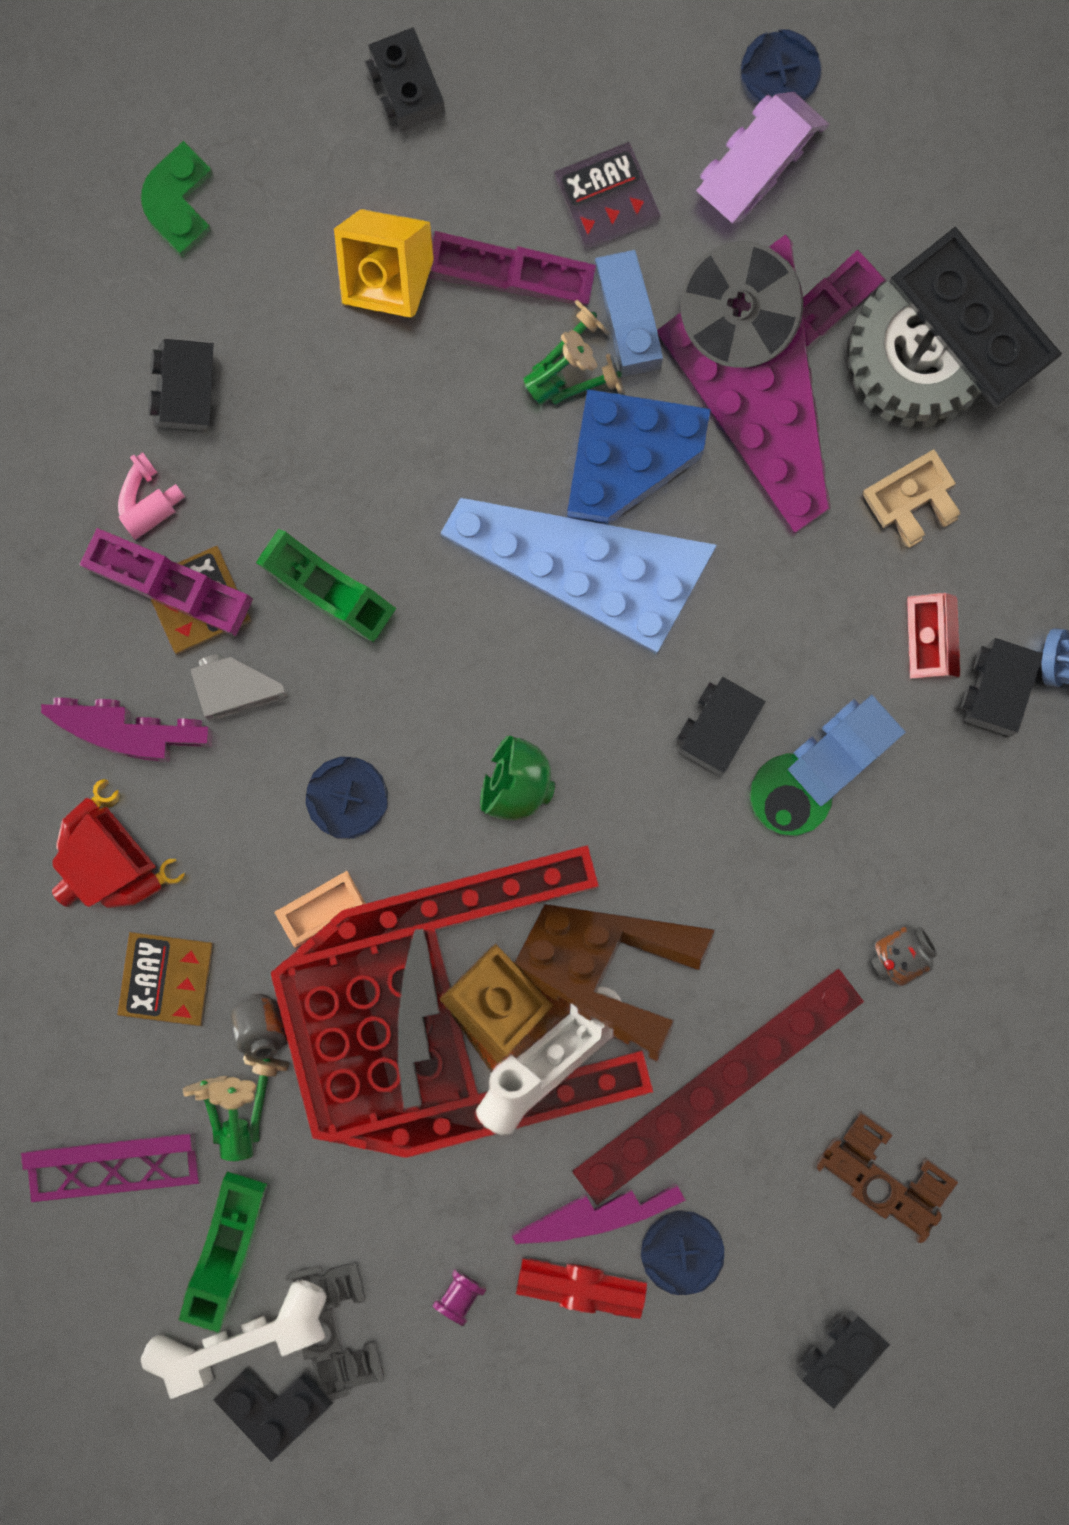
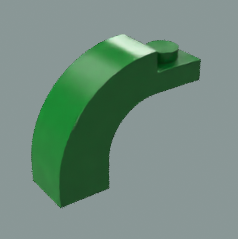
(224, 1252)

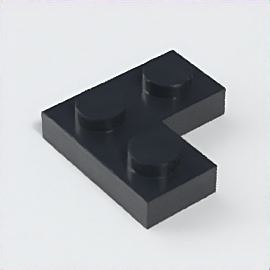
(270, 1421)

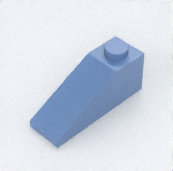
(629, 314)

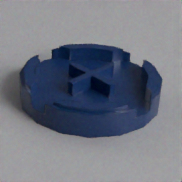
(779, 65)
(346, 797)
(682, 1252)

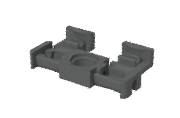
(334, 1369)

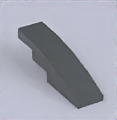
(416, 1002)

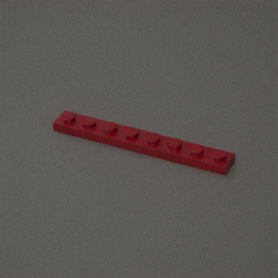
(717, 1086)

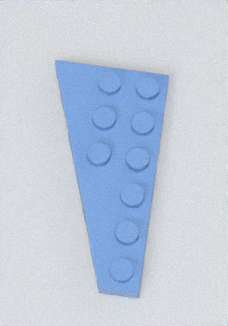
(606, 572)

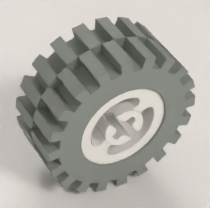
(891, 384)

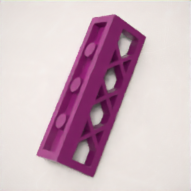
(111, 1151)

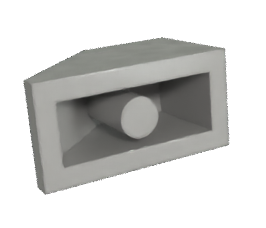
(232, 687)

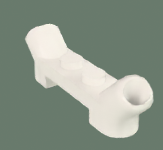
(524, 1081)
(190, 1368)

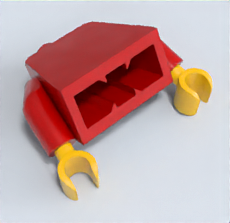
(102, 859)

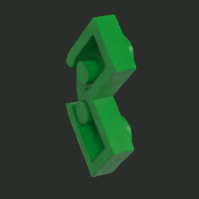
(165, 196)

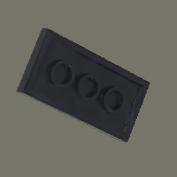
(975, 317)

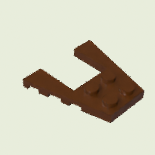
(574, 948)

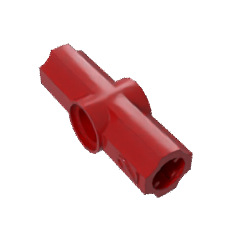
(581, 1288)

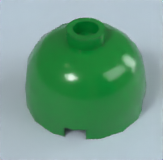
(518, 781)

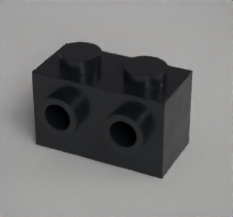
(405, 79)
(182, 384)
(1001, 686)
(721, 725)
(842, 1359)

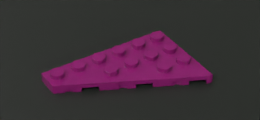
(765, 413)

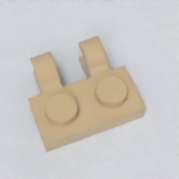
(910, 489)

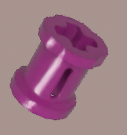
(459, 1297)

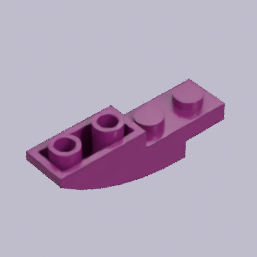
(110, 729)

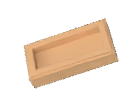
(315, 909)

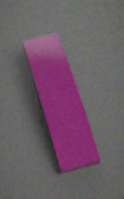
(839, 296)
(166, 581)
(582, 1220)

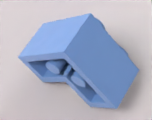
(852, 743)

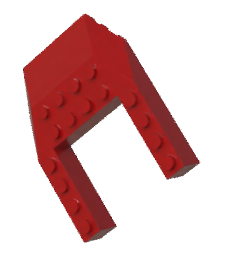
(344, 1004)

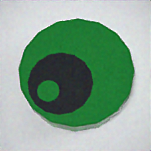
(782, 801)

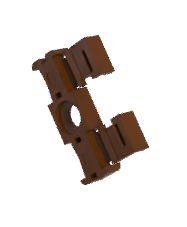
(851, 1166)

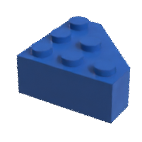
(630, 452)

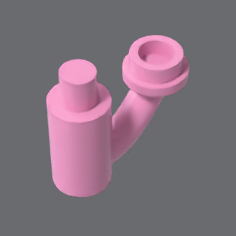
(150, 511)

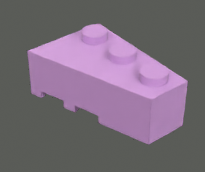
(759, 154)

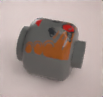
(904, 955)
(258, 1026)

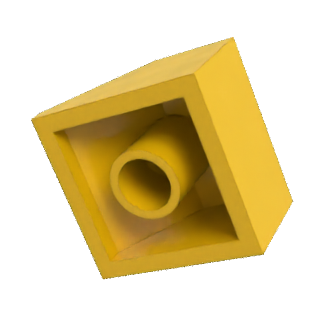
(383, 261)

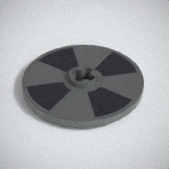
(769, 287)

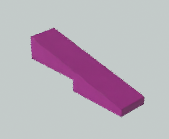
(510, 270)

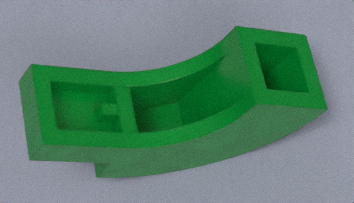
(325, 586)

